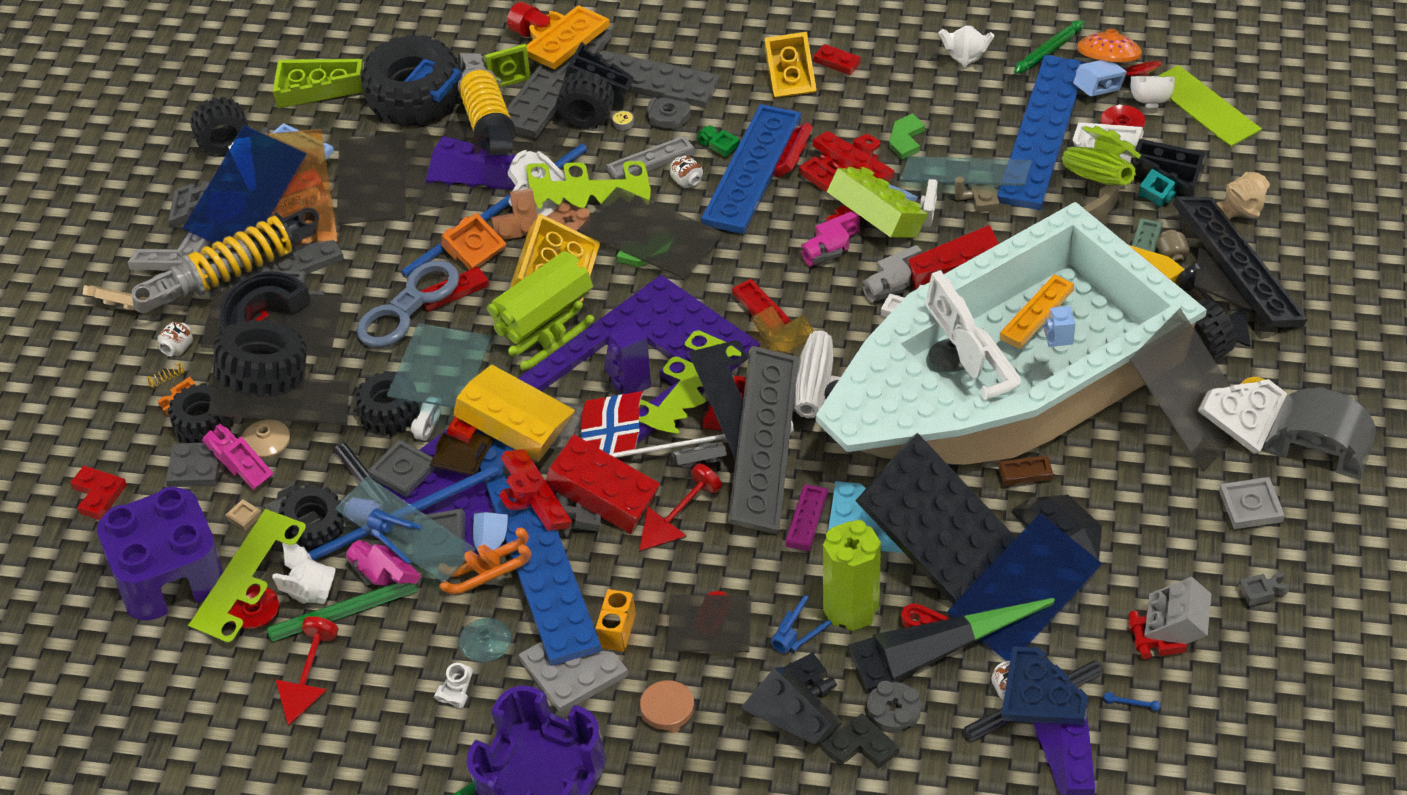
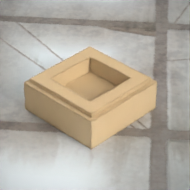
(243, 515)

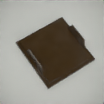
(459, 456)

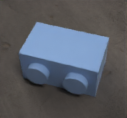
(1099, 77)

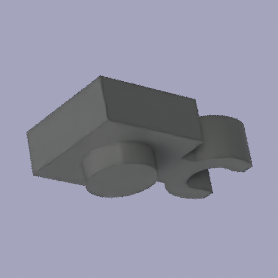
(1260, 589)

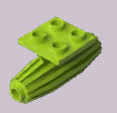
(1104, 160)

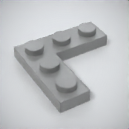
(166, 258)

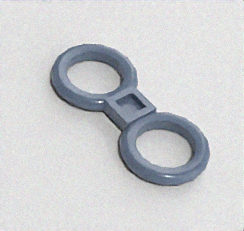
(406, 303)

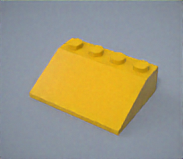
(547, 240)
(512, 411)

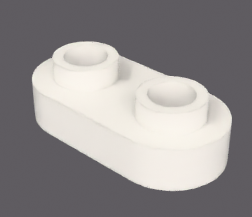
(426, 421)

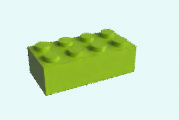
(877, 202)

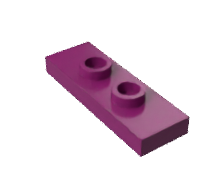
(807, 517)

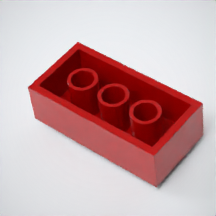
(602, 483)

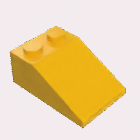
(790, 65)

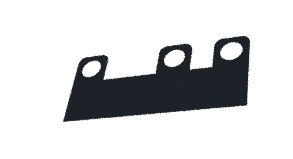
(713, 371)

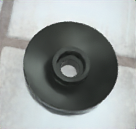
(945, 357)

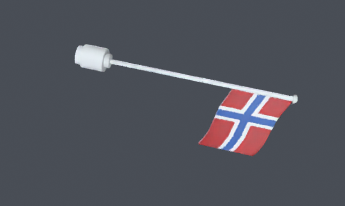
(614, 426)

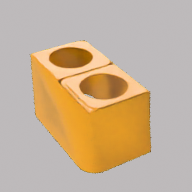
(611, 637)

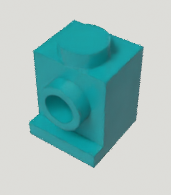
(1157, 182)

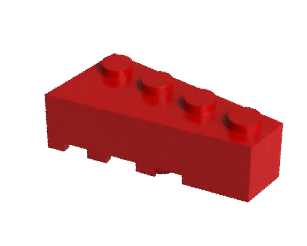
(950, 255)

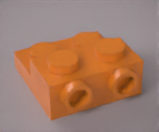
(472, 241)

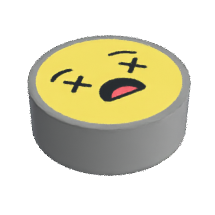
(623, 120)

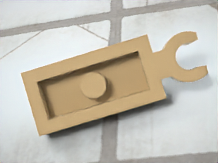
(111, 296)

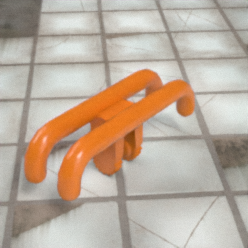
(489, 564)

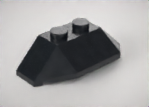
(1067, 516)

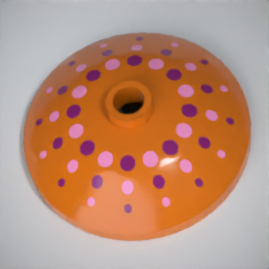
(1109, 47)

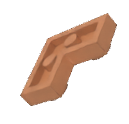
(523, 215)

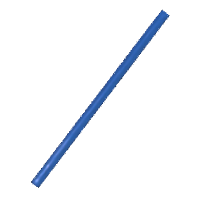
(419, 505)

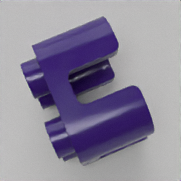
(156, 544)
(537, 749)

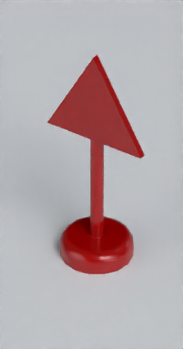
(660, 530)
(299, 697)

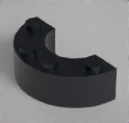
(261, 291)

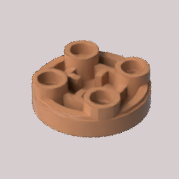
(667, 705)

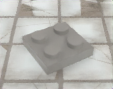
(1251, 503)

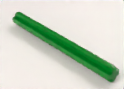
(343, 608)

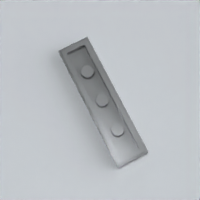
(652, 157)

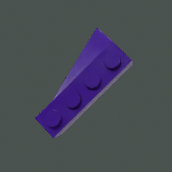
(468, 164)
(1069, 756)

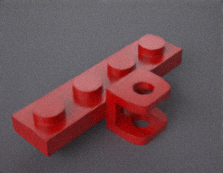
(855, 155)
(531, 488)

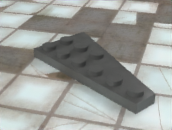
(306, 258)

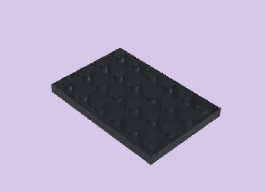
(935, 518)

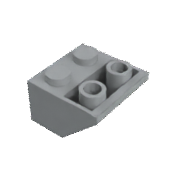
(1179, 612)

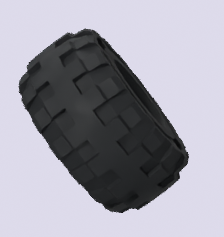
(408, 101)

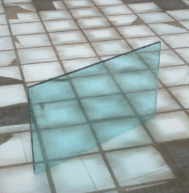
(438, 365)

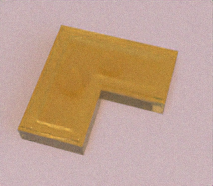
(779, 336)

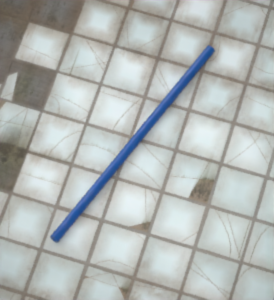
(495, 209)

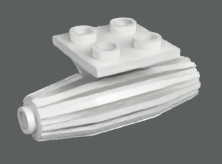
(813, 374)

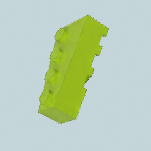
(316, 80)

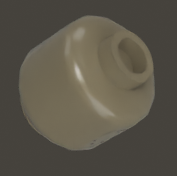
(1173, 245)

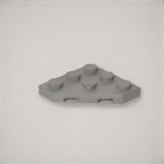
(575, 679)

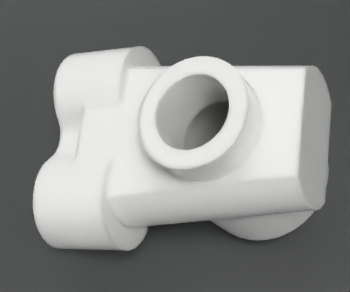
(455, 690)

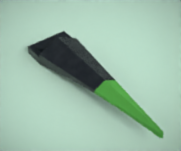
(907, 650)

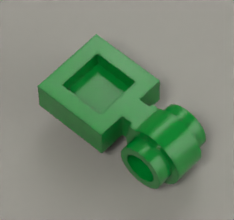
(721, 142)

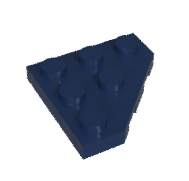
(1041, 691)

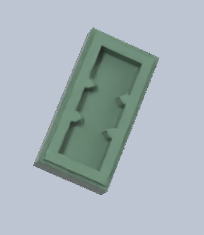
(1147, 234)

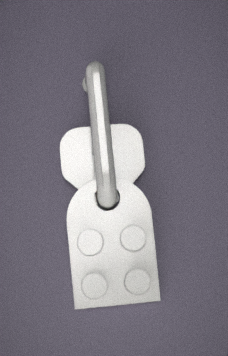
(971, 341)

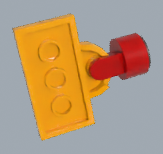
(555, 35)

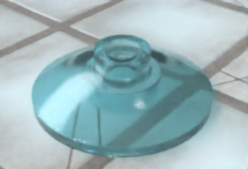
(487, 647)

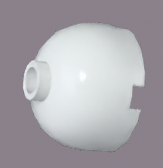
(1152, 89)

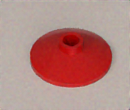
(1142, 69)
(1123, 116)
(264, 609)

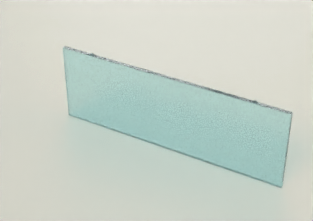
(971, 169)
(430, 548)

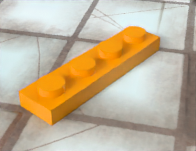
(1036, 311)

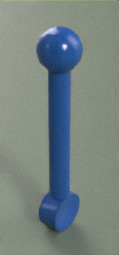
(1109, 698)

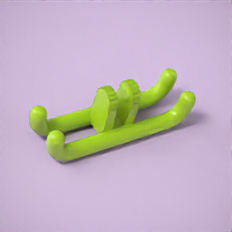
(551, 336)

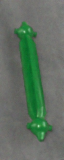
(1049, 46)

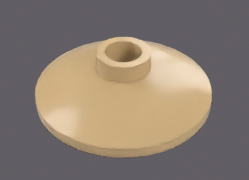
(267, 437)

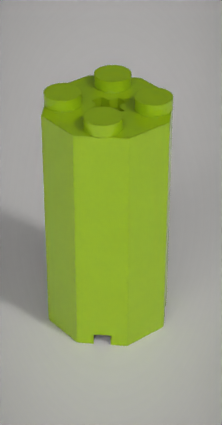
(539, 297)
(851, 575)

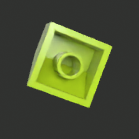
(509, 64)

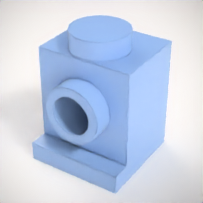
(1060, 327)

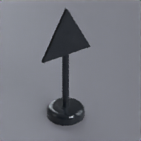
(1239, 319)

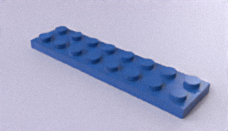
(751, 169)

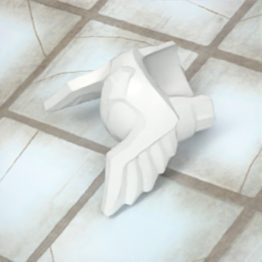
(966, 44)
(308, 579)

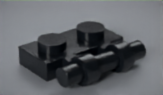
(812, 672)

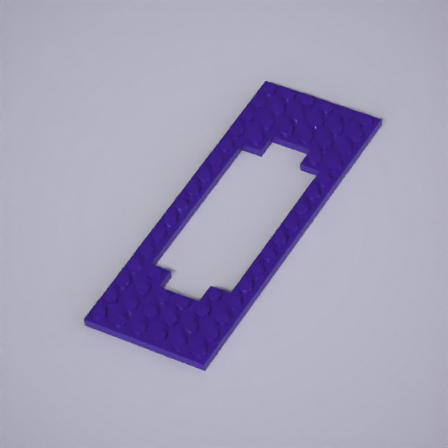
(665, 317)

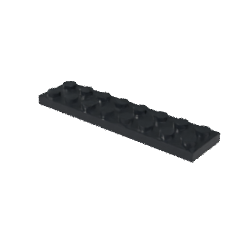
(1240, 262)

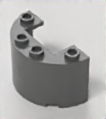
(1327, 424)

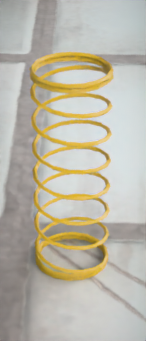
(151, 381)

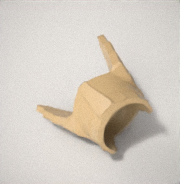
(1245, 195)

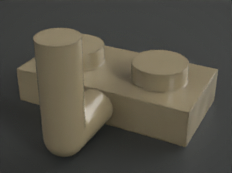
(983, 195)

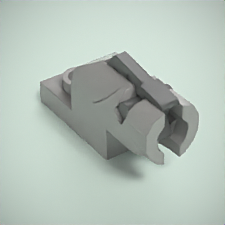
(892, 275)

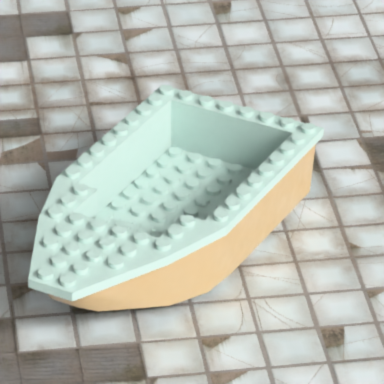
(1116, 309)

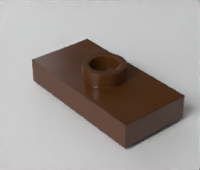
(1025, 470)

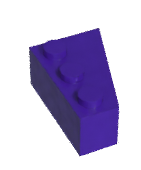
(628, 360)

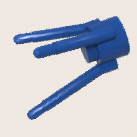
(383, 522)
(786, 636)

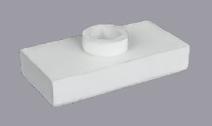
(929, 201)

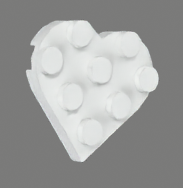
(518, 175)

